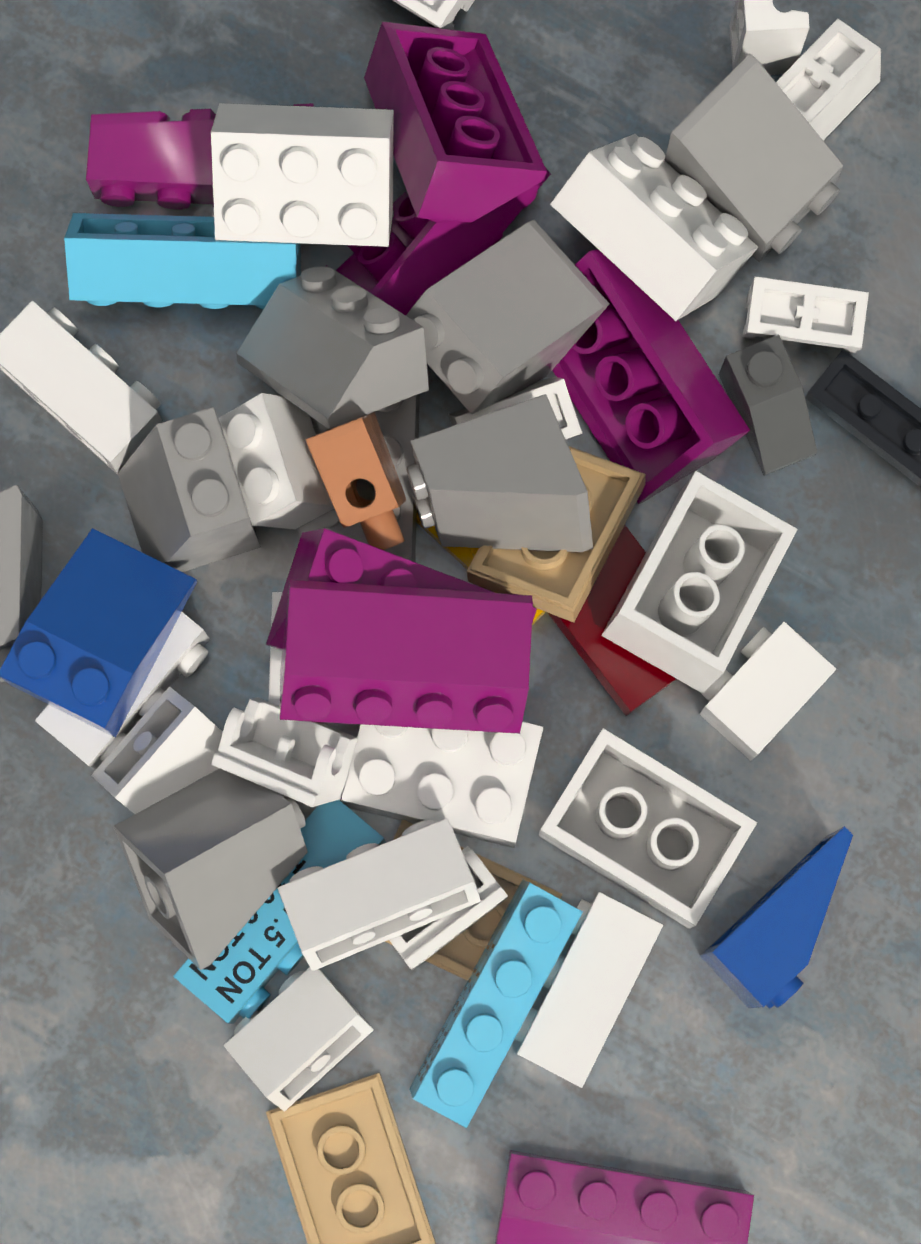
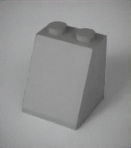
(756, 157)
(505, 317)
(502, 482)
(187, 494)
(19, 564)
(211, 858)

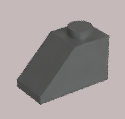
(771, 403)

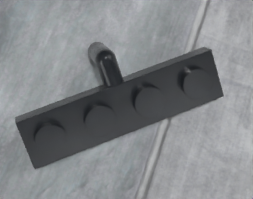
(871, 412)

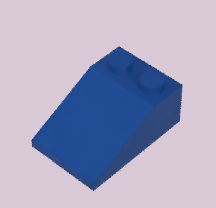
(98, 632)
(778, 933)

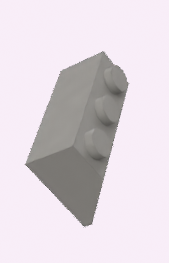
(335, 348)

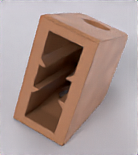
(355, 453)

